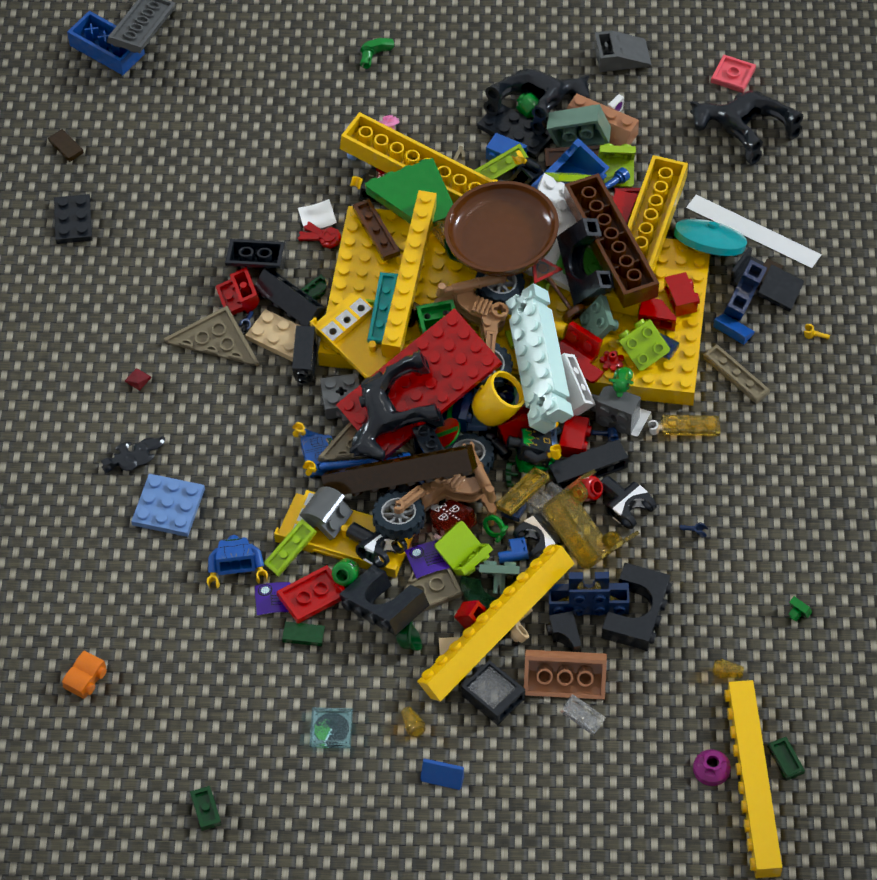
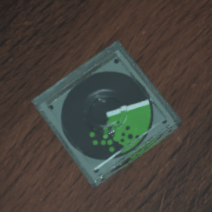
(331, 727)

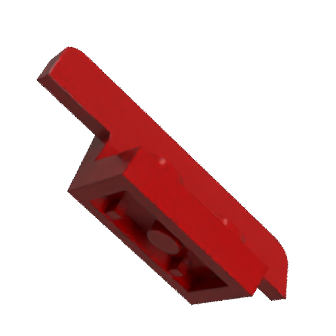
(585, 348)

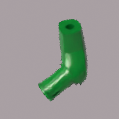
(373, 47)

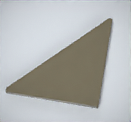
(215, 335)
(341, 445)
(438, 586)

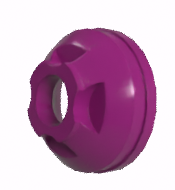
(711, 775)

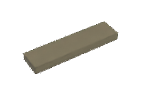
(736, 374)

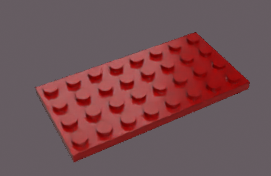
(456, 364)

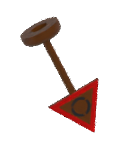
(546, 269)

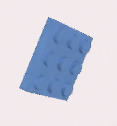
(168, 505)

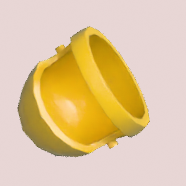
(489, 406)

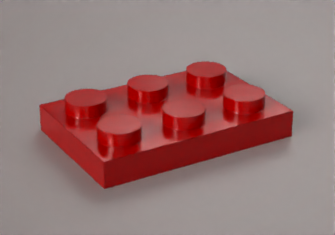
(310, 594)

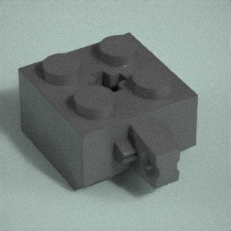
(334, 390)
(617, 411)

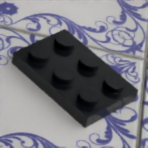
(73, 219)

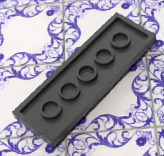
(140, 24)

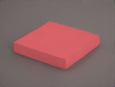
(733, 73)

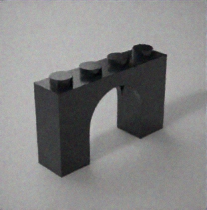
(572, 247)
(389, 616)
(639, 631)

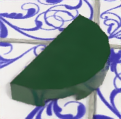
(316, 287)

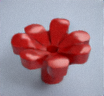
(611, 360)

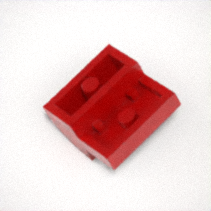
(238, 292)

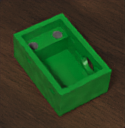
(431, 313)

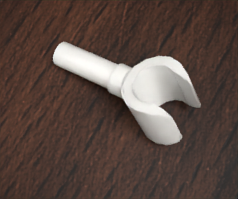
(653, 423)

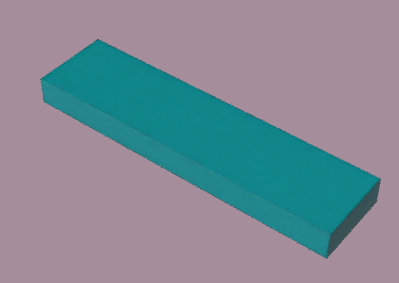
(382, 305)

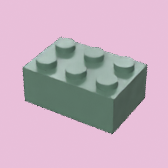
(584, 123)

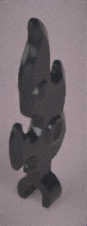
(130, 460)

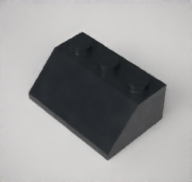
(256, 254)

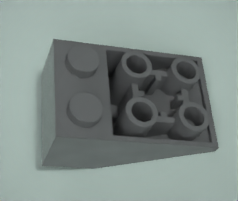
(620, 51)

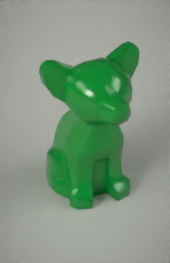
(622, 380)

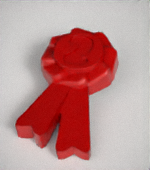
(328, 237)

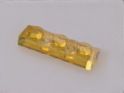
(690, 425)
(522, 491)

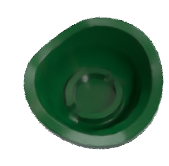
(409, 638)

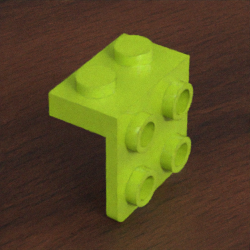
(616, 158)
(643, 344)
(462, 549)

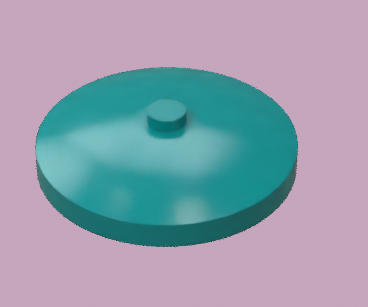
(710, 237)

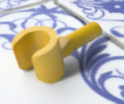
(810, 332)

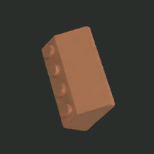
(623, 127)
(565, 674)

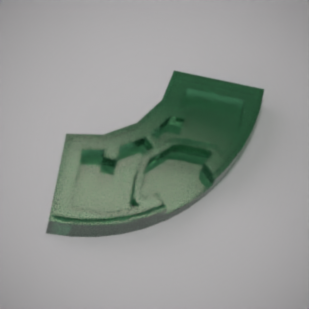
(473, 591)

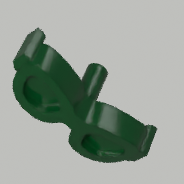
(508, 474)

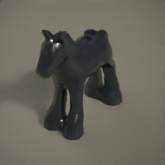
(543, 86)
(740, 111)
(381, 411)

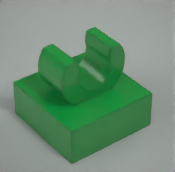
(799, 609)

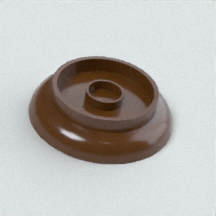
(501, 228)

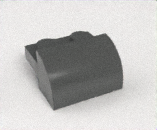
(327, 511)

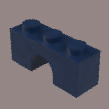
(745, 290)

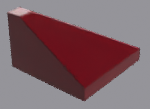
(138, 379)

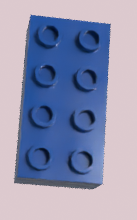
(91, 38)

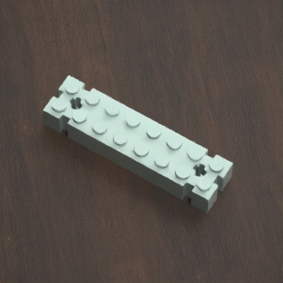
(539, 359)

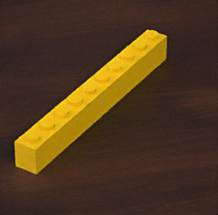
(409, 274)
(495, 622)
(754, 779)

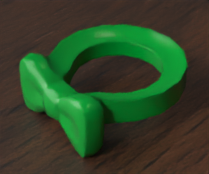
(503, 528)

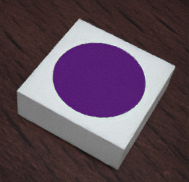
(617, 103)

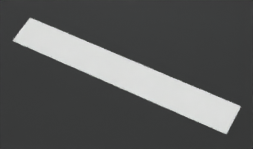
(754, 231)

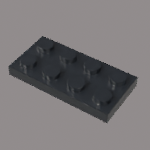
(516, 127)

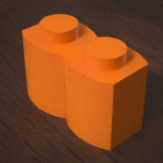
(84, 674)

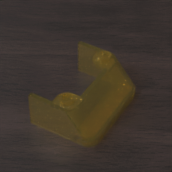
(577, 527)

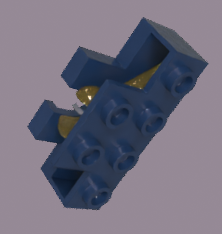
(589, 599)

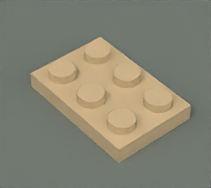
(273, 334)

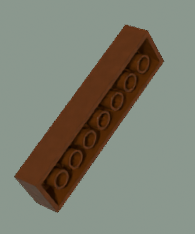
(616, 247)

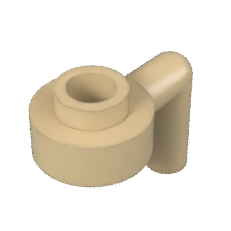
(518, 632)

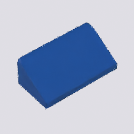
(733, 328)
(442, 774)

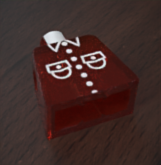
(450, 513)

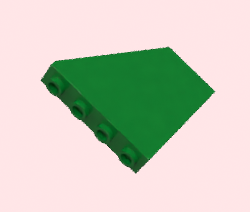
(400, 189)

